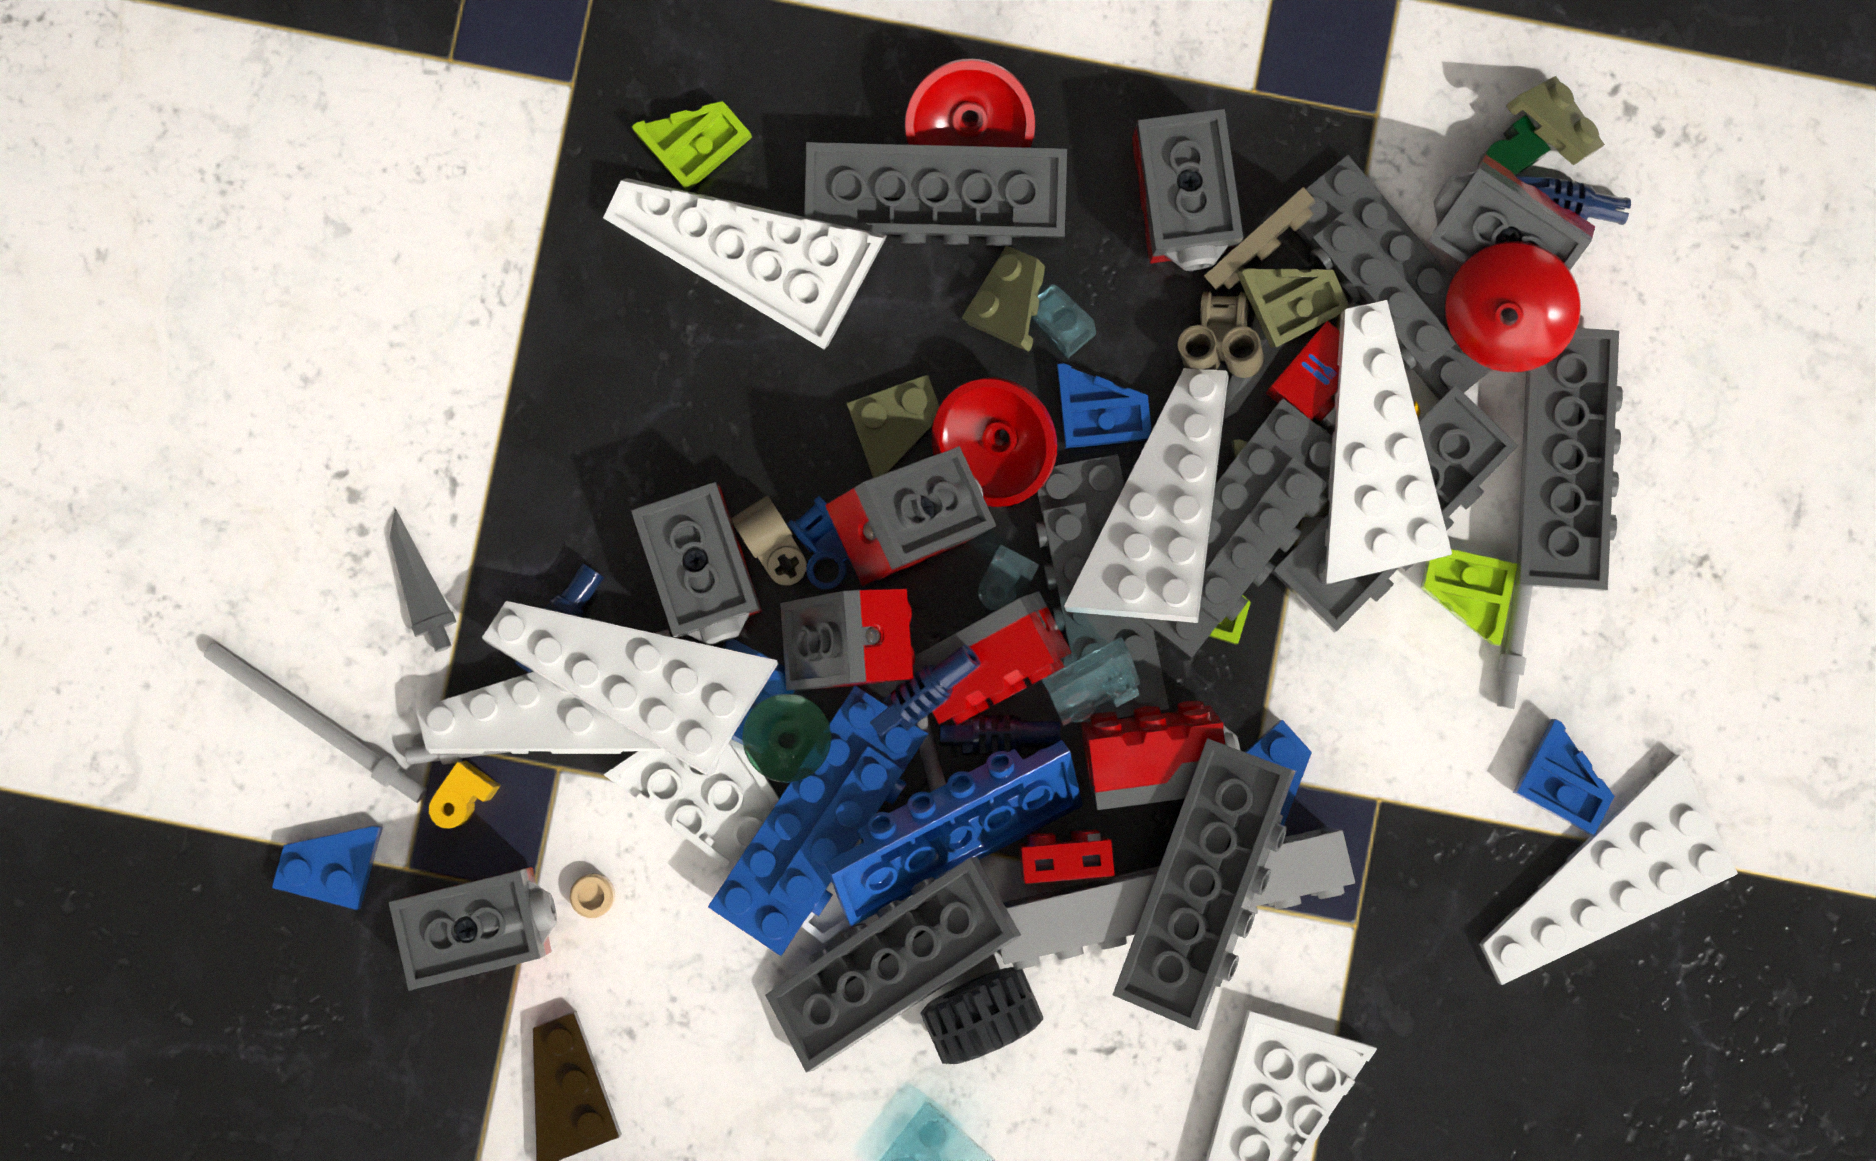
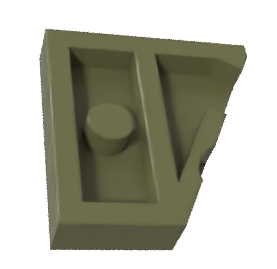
(1559, 119)
(1008, 298)
(1292, 300)
(893, 421)

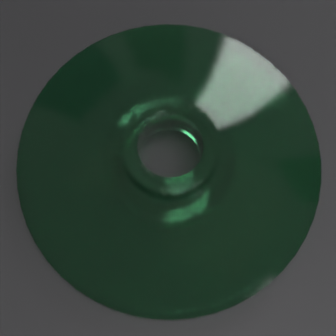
(792, 716)

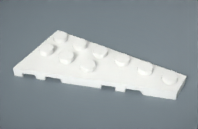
(657, 685)
(1632, 867)
(1282, 1089)

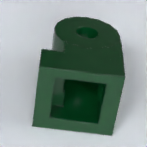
(1520, 149)

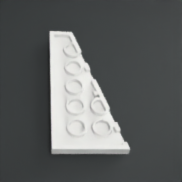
(772, 260)
(1380, 475)
(1158, 532)
(522, 718)
(715, 810)

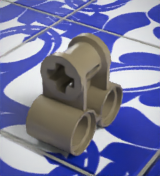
(1223, 331)
(769, 538)

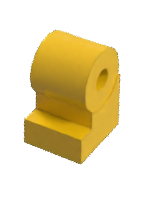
(456, 796)

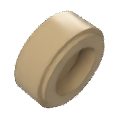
(592, 895)

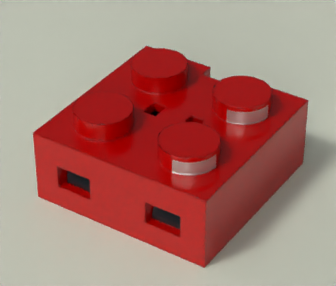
(1077, 858)

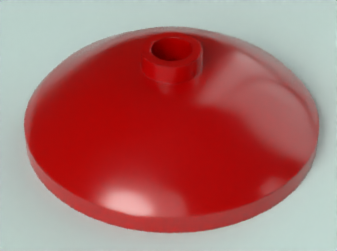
(976, 85)
(1517, 278)
(973, 420)

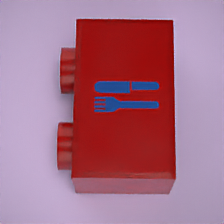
(1311, 376)

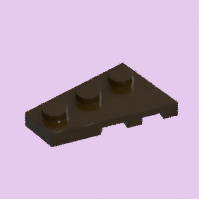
(568, 1091)

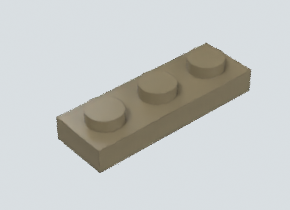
(1262, 240)

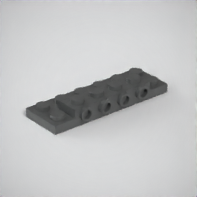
(938, 190)
(1385, 260)
(1461, 453)
(1570, 465)
(1073, 513)
(1253, 515)
(1206, 885)
(892, 963)

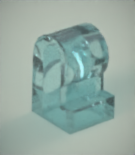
(1064, 320)
(999, 581)

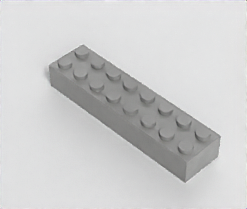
(1113, 906)

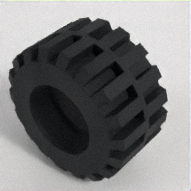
(982, 1016)

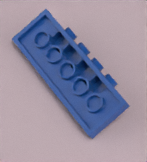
(815, 820)
(952, 823)

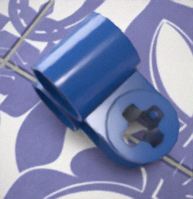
(822, 541)

